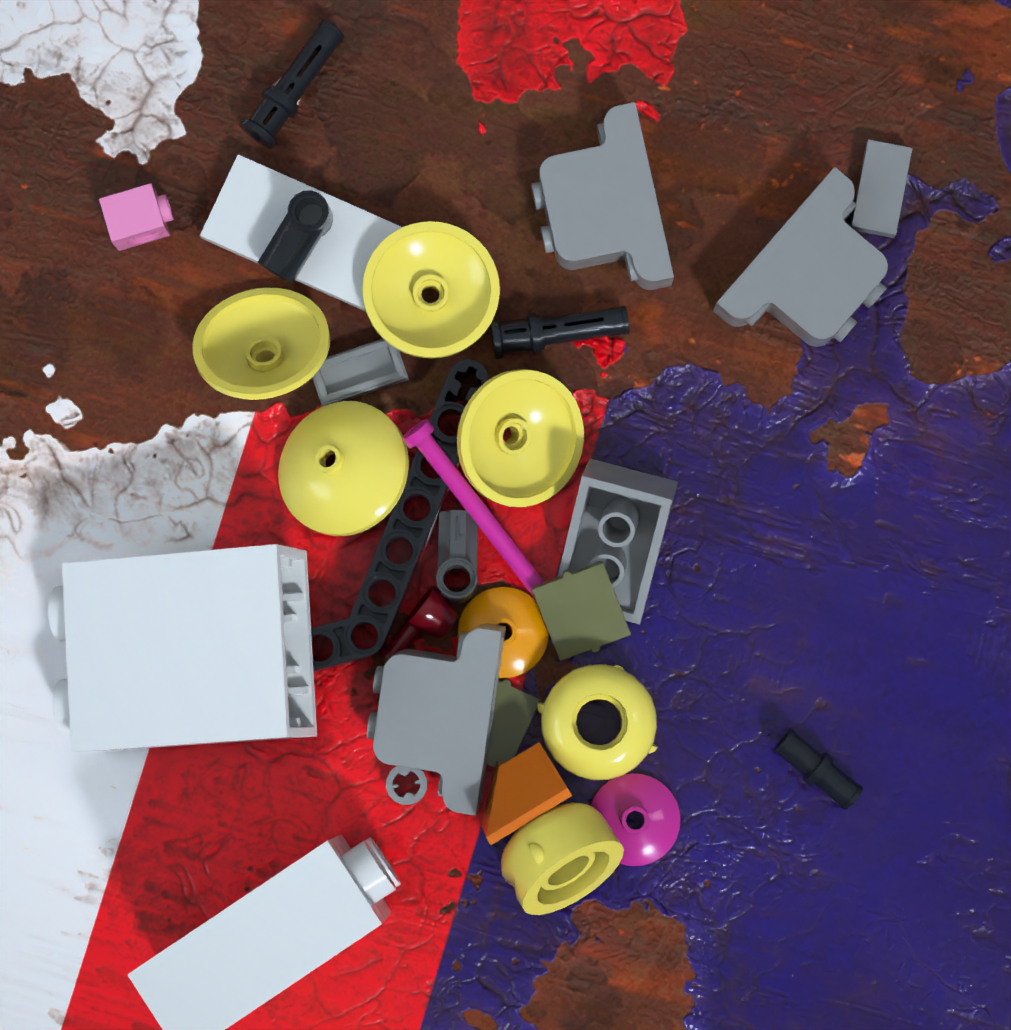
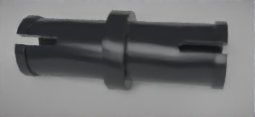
(818, 769)

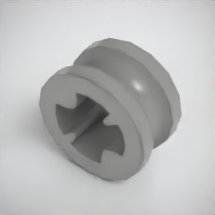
(409, 798)

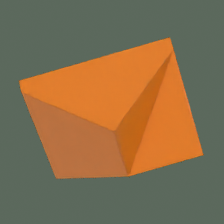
(521, 792)

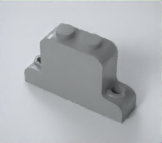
(605, 204)
(811, 270)
(441, 713)

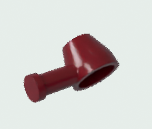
(430, 616)

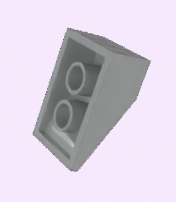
(622, 522)

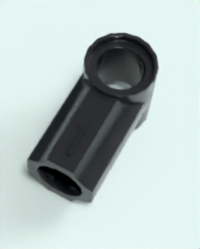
(296, 241)

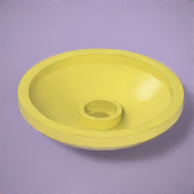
(433, 258)
(261, 343)
(542, 443)
(359, 485)

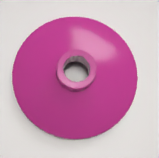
(658, 808)

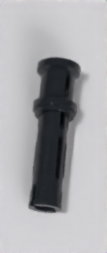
(276, 100)
(537, 332)

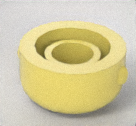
(636, 716)
(560, 857)

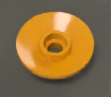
(523, 615)

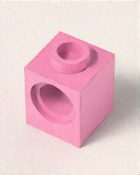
(136, 216)

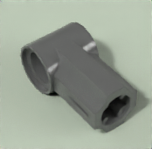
(457, 552)

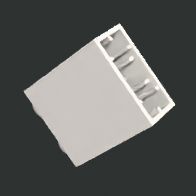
(185, 649)
(269, 938)

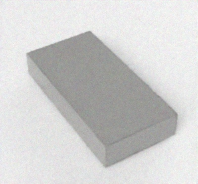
(881, 188)
(359, 372)

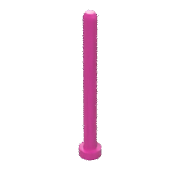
(421, 438)

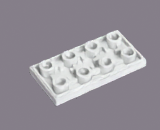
(256, 203)

